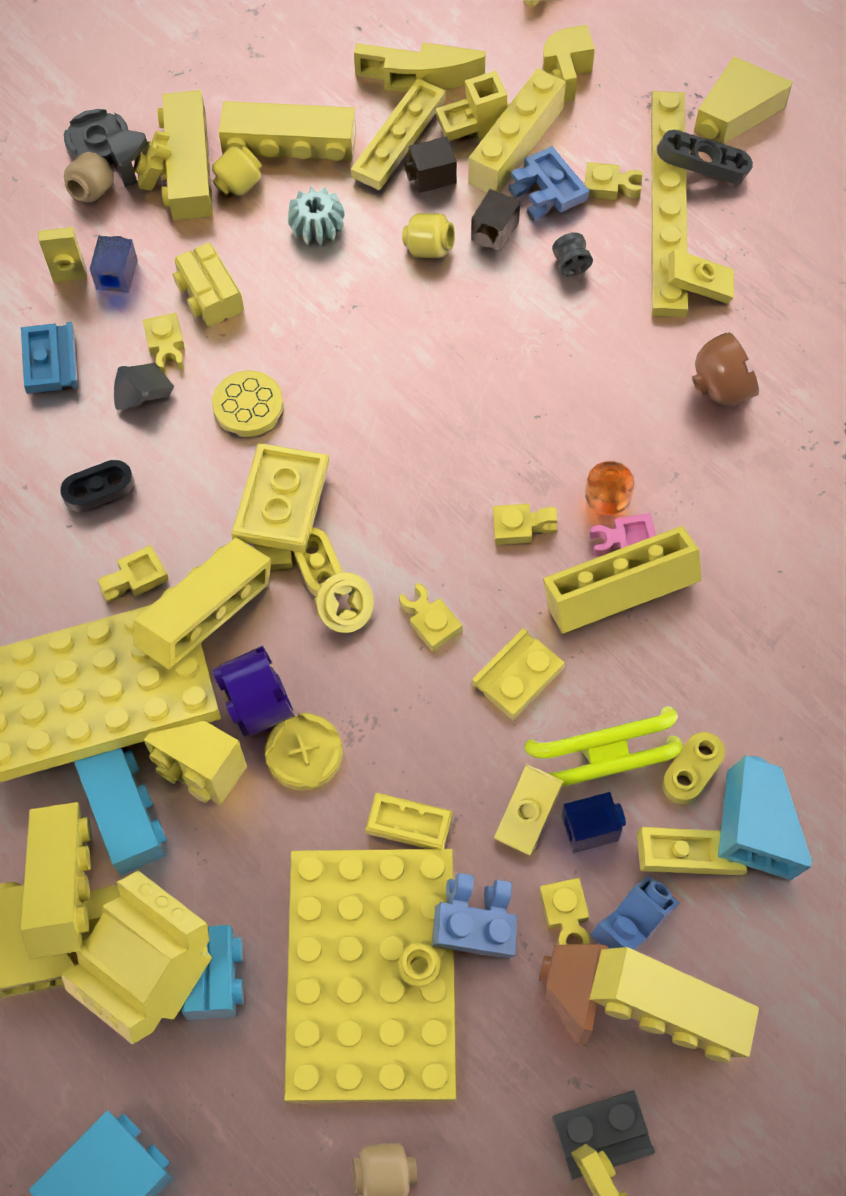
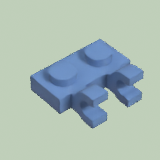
(554, 177)
(475, 929)

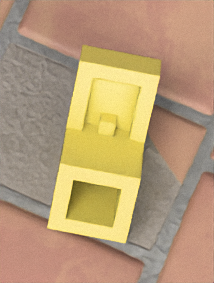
(568, 54)
(476, 113)

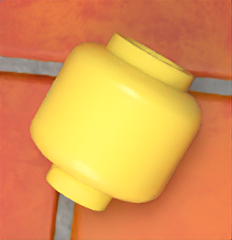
(236, 171)
(429, 235)

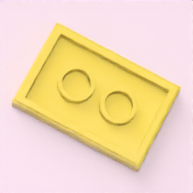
(281, 497)

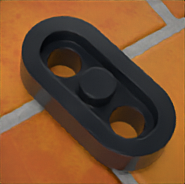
(96, 483)

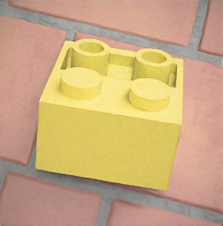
(198, 757)

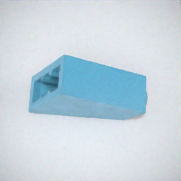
(761, 821)

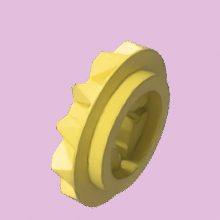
(359, 598)

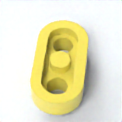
(317, 565)
(695, 766)

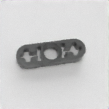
(727, 162)

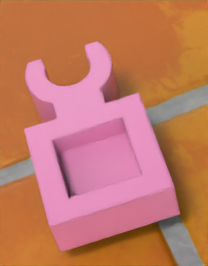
(624, 533)

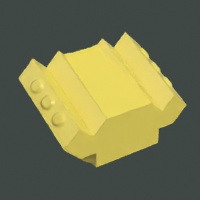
(139, 959)

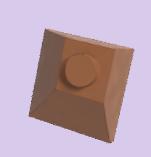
(569, 986)

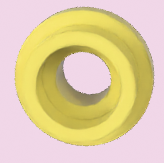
(416, 952)

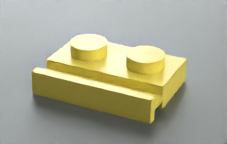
(518, 674)

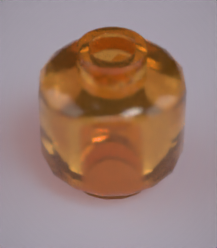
(609, 487)

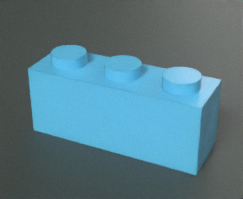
(121, 809)

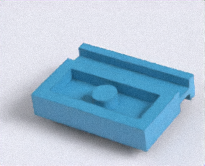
(48, 357)

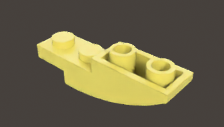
(435, 64)

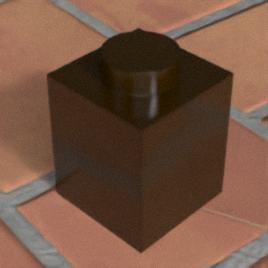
(431, 164)
(495, 220)

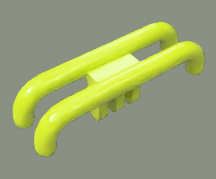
(609, 750)

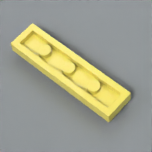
(398, 133)

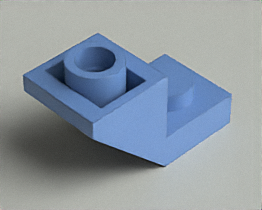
(636, 916)

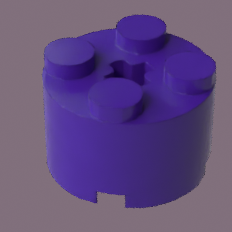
(253, 692)

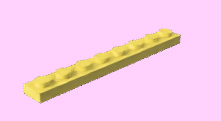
(667, 206)

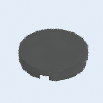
(89, 130)

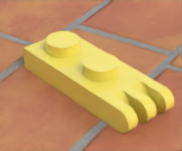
(683, 852)

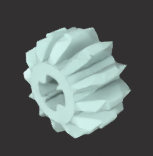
(315, 215)

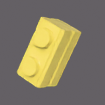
(208, 284)

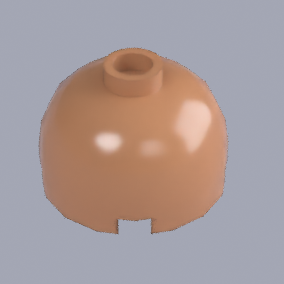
(723, 372)

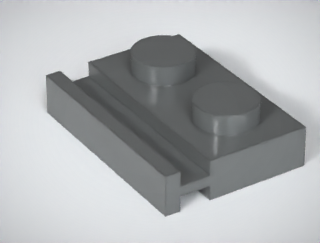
(606, 1126)

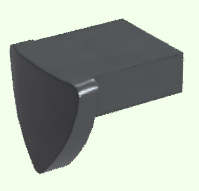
(125, 148)
(140, 384)

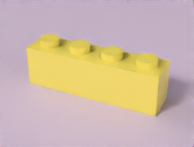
(289, 130)
(516, 131)
(188, 165)
(622, 579)
(201, 602)
(56, 880)
(674, 1004)

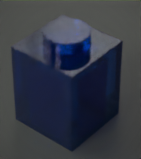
(113, 264)
(593, 821)

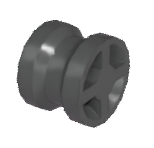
(572, 254)

